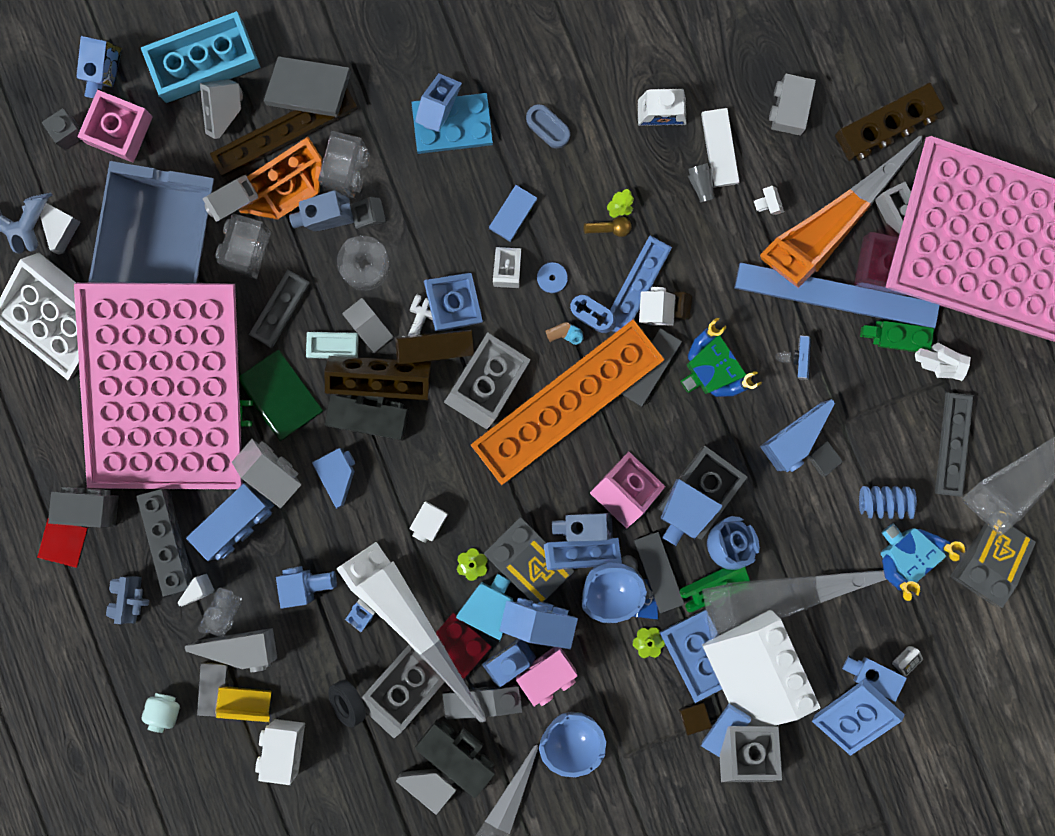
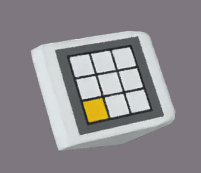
(908, 660)

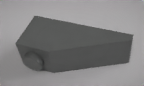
(490, 699)

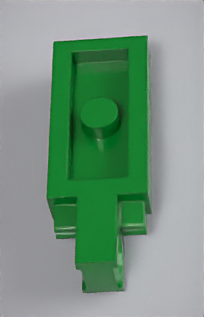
(899, 336)

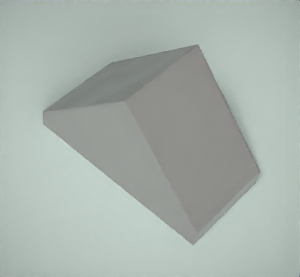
(367, 325)

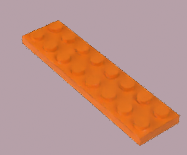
(567, 402)

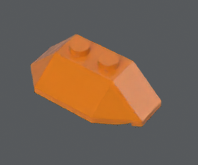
(285, 181)

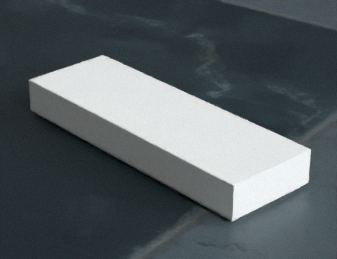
(720, 147)

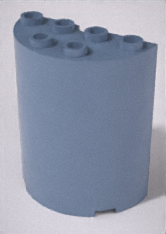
(150, 226)

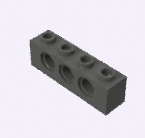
(165, 541)

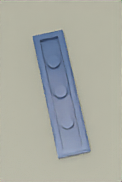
(639, 280)

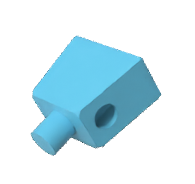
(486, 607)

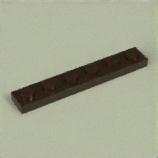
(274, 137)

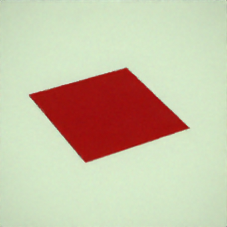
(62, 543)

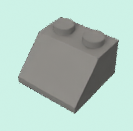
(751, 754)

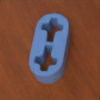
(596, 309)

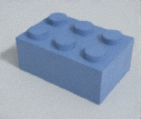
(230, 523)

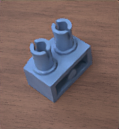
(298, 586)

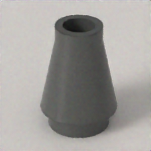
(702, 181)

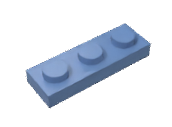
(581, 554)

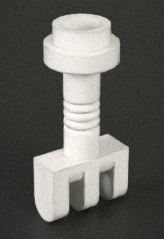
(422, 313)

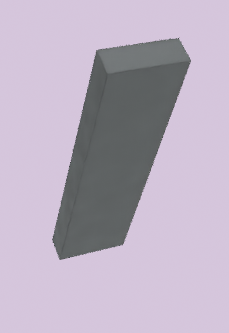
(954, 444)

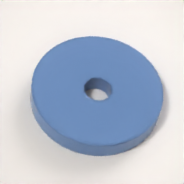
(548, 270)

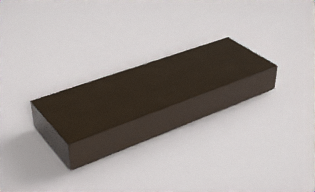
(434, 346)

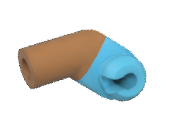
(567, 331)

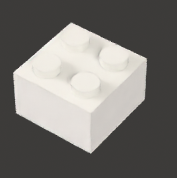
(280, 751)

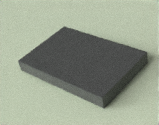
(307, 86)

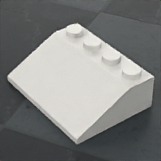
(42, 313)
(761, 672)

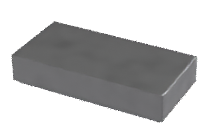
(211, 677)

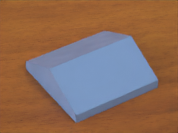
(453, 302)

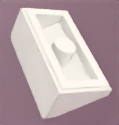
(196, 590)

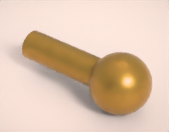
(620, 227)

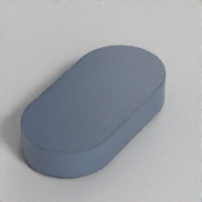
(548, 126)

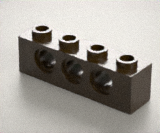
(922, 100)
(377, 378)

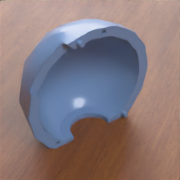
(613, 593)
(573, 745)

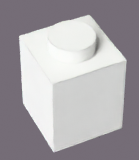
(657, 307)
(428, 522)

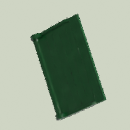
(279, 395)

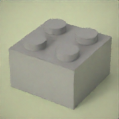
(267, 472)

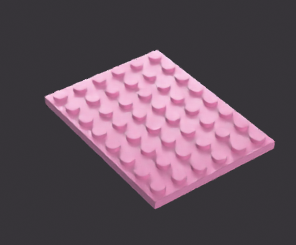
(979, 239)
(159, 384)

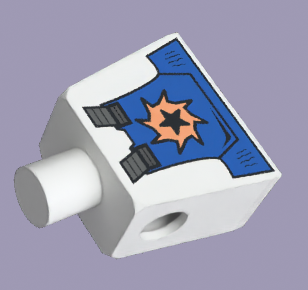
(662, 107)

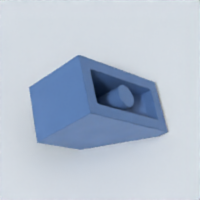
(437, 102)
(336, 474)

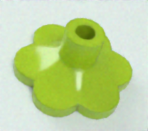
(621, 204)
(477, 559)
(648, 635)

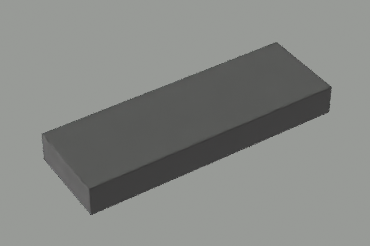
(279, 308)
(666, 346)
(658, 572)

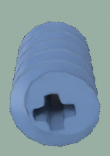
(887, 500)

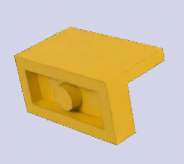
(243, 704)

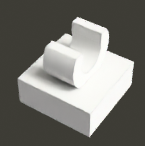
(770, 201)

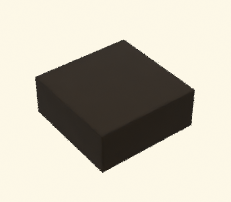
(695, 718)

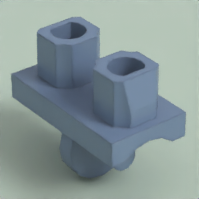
(128, 600)

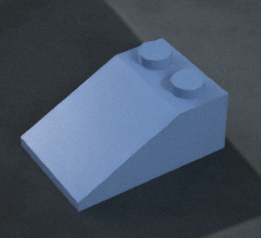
(797, 439)

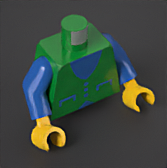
(715, 366)

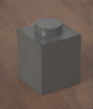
(62, 128)

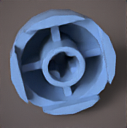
(732, 543)

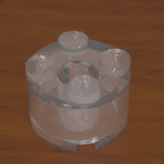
(355, 251)

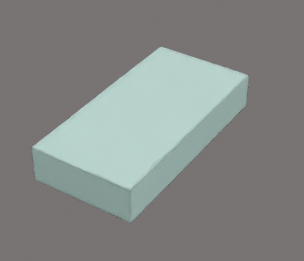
(331, 344)

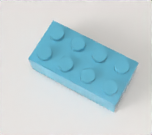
(200, 55)

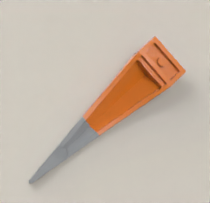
(812, 241)

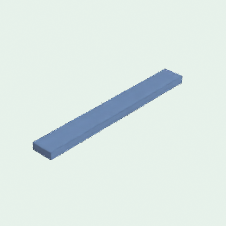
(838, 296)

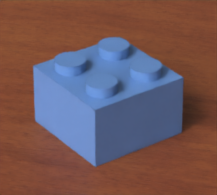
(538, 623)

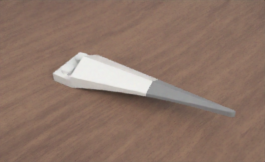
(386, 592)

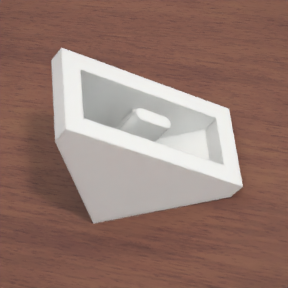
(58, 228)
(507, 267)

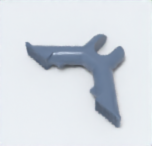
(26, 224)

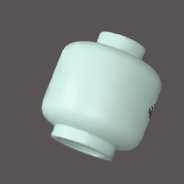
(160, 712)

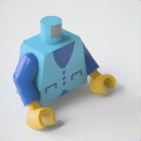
(913, 556)

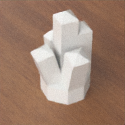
(944, 361)

